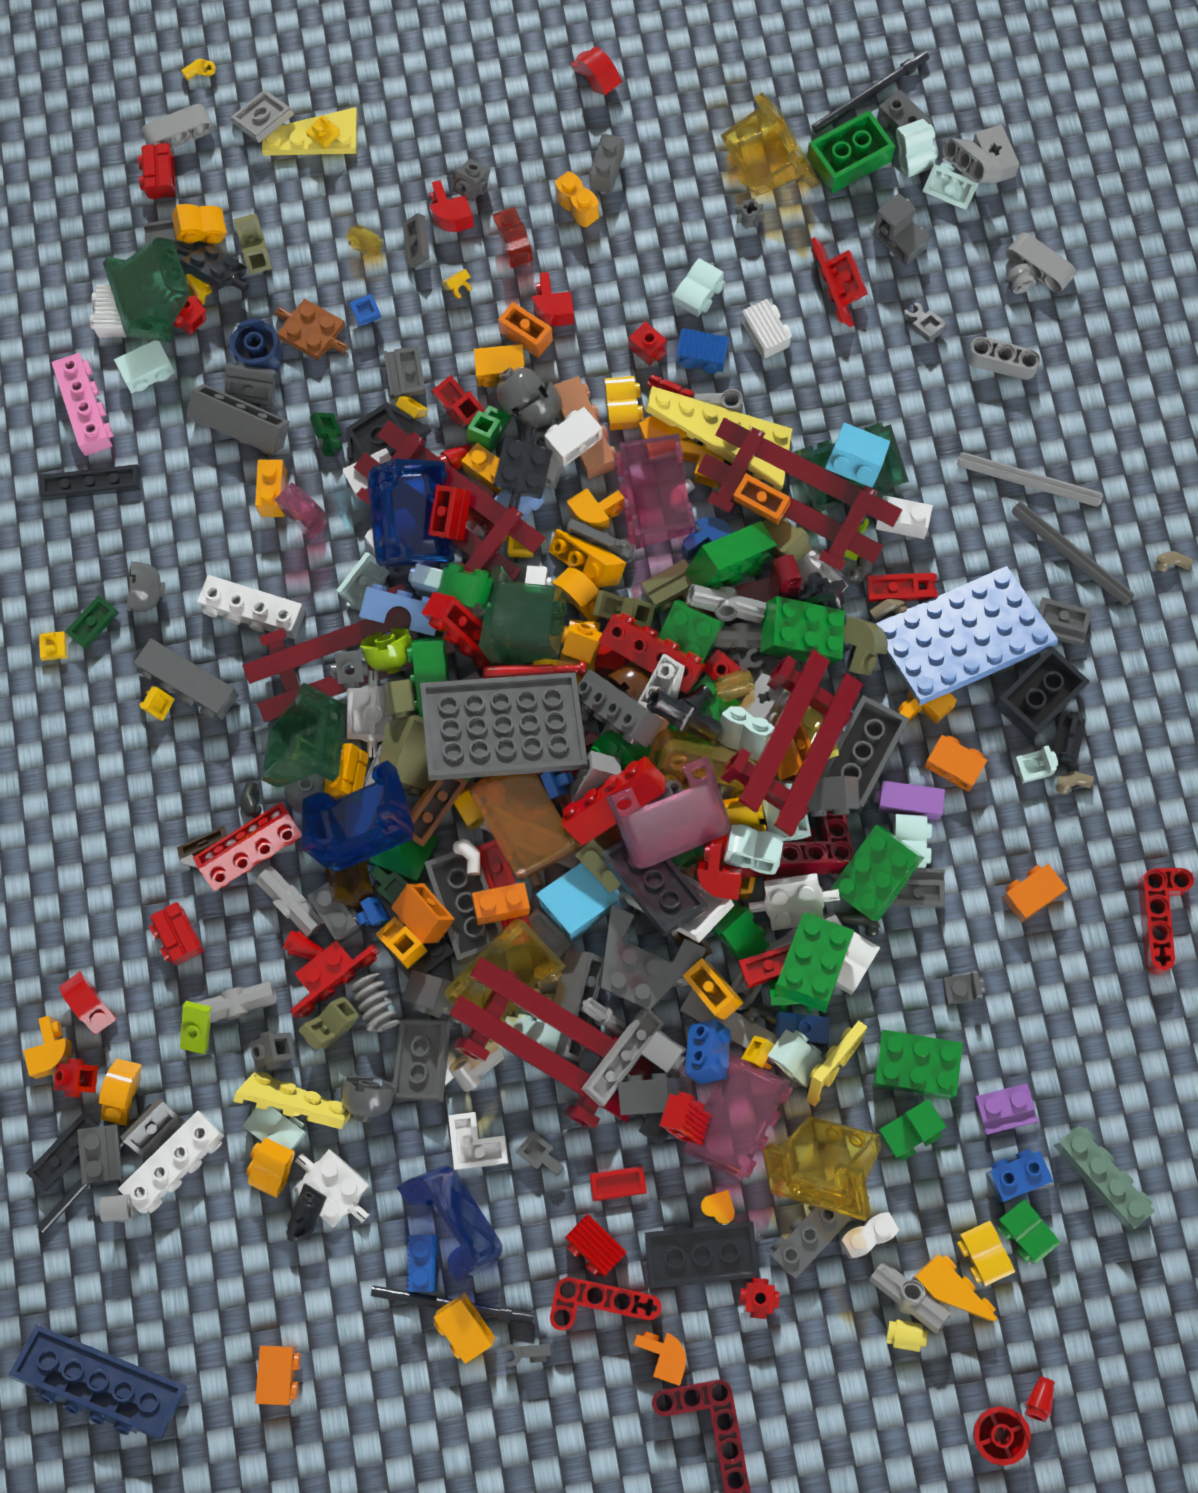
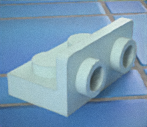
(950, 186)
(362, 576)

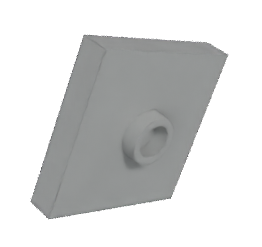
(262, 116)

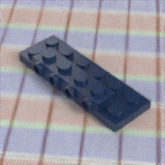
(97, 1384)

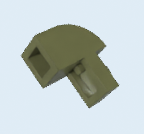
(252, 243)
(610, 604)
(869, 641)
(331, 1024)

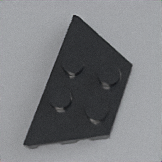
(363, 433)

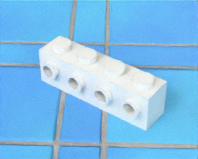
(250, 606)
(171, 1162)

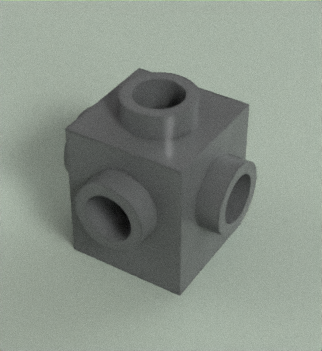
(471, 179)
(349, 658)
(272, 1050)

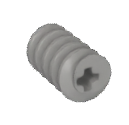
(373, 1004)

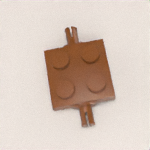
(311, 329)

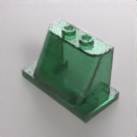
(148, 290)
(521, 621)
(305, 739)

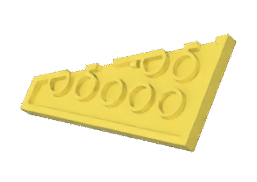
(702, 422)

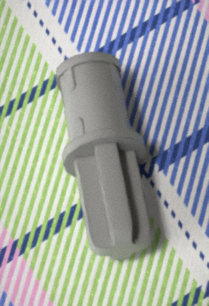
(603, 1016)

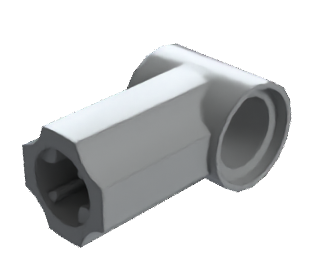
(723, 399)
(470, 1072)
(117, 1208)

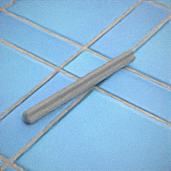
(1030, 479)

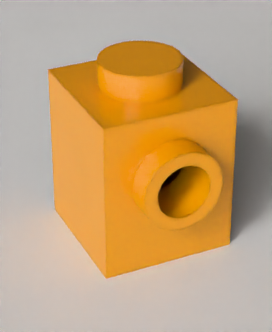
(581, 642)

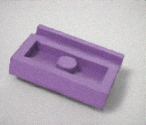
(1006, 1109)

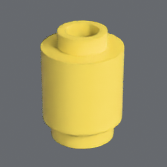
(906, 1335)

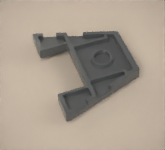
(637, 973)

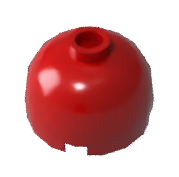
(1001, 1435)

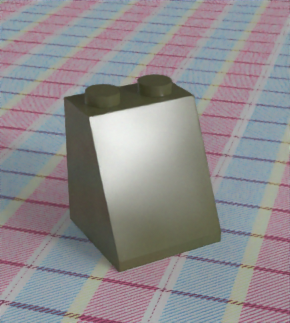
(406, 750)

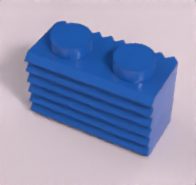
(702, 351)
(422, 1263)

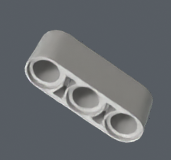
(178, 127)
(972, 161)
(1043, 262)
(1015, 354)

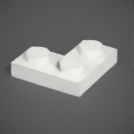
(471, 1151)

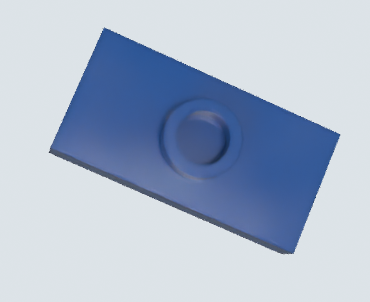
(813, 1027)

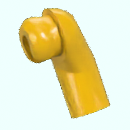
(199, 67)

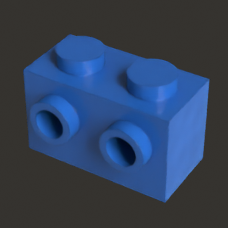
(707, 1052)
(1019, 1176)

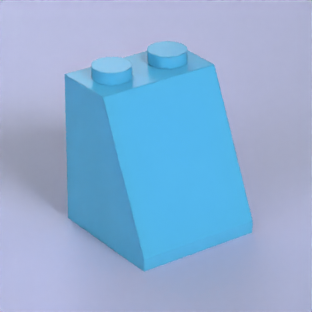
(858, 455)
(577, 901)

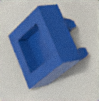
(365, 310)
(557, 783)
(373, 913)

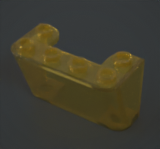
(675, 749)
(513, 949)

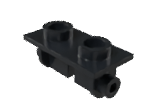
(1069, 738)
(305, 1214)

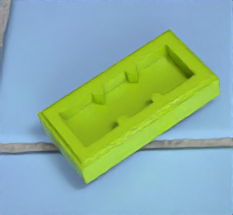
(195, 1027)

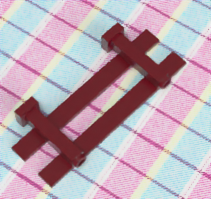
(507, 521)
(842, 535)
(285, 660)
(804, 692)
(487, 1026)

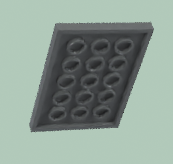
(502, 726)

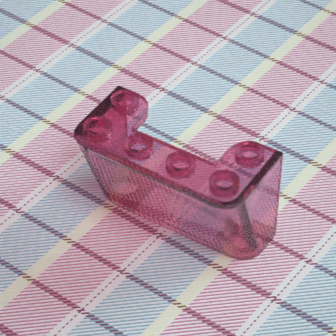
(654, 490)
(674, 822)
(740, 1116)

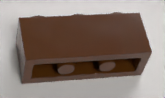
(433, 807)

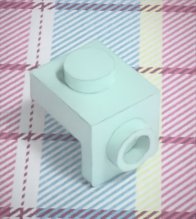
(1036, 764)

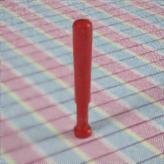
(527, 670)

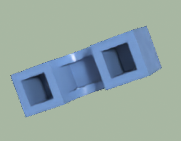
(379, 601)

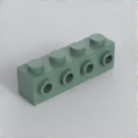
(1104, 1178)

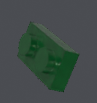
(91, 622)

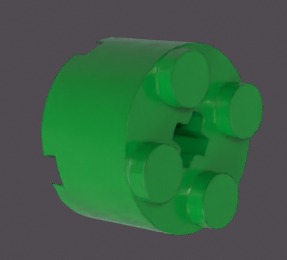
(465, 586)
(614, 745)

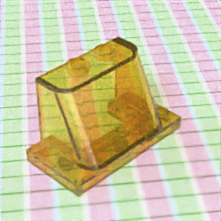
(767, 150)
(824, 1166)

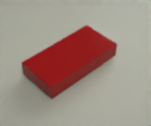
(618, 1183)

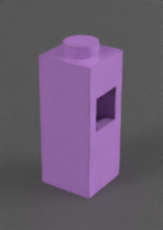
(909, 799)

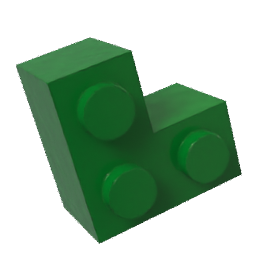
(740, 933)
(912, 1129)

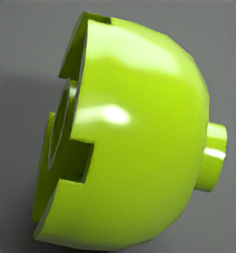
(387, 651)

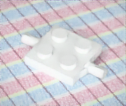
(367, 713)
(790, 897)
(338, 1183)

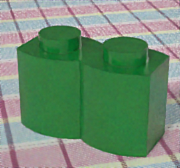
(1028, 1232)

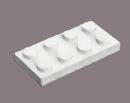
(703, 923)

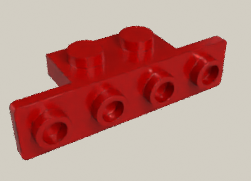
(843, 279)
(327, 972)

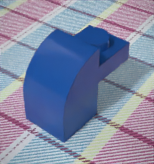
(706, 531)

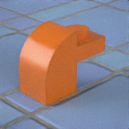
(671, 1358)

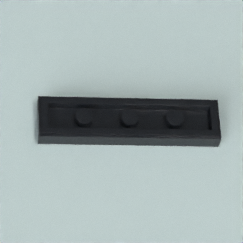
(90, 482)

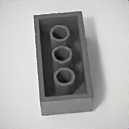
(866, 746)
(454, 891)

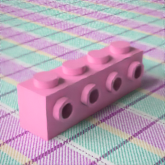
(82, 404)

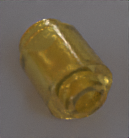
(364, 240)
(734, 685)

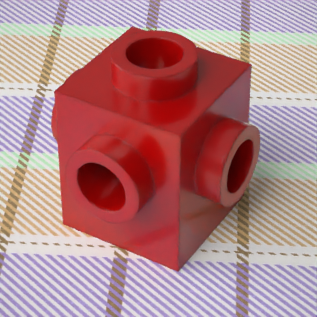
(191, 315)
(75, 1078)
(747, 1298)

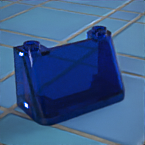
(401, 513)
(357, 824)
(461, 1213)

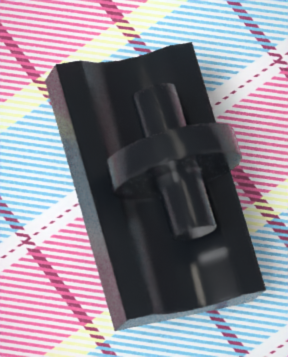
(820, 589)

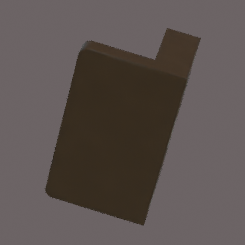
(350, 885)

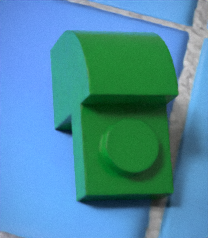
(487, 428)

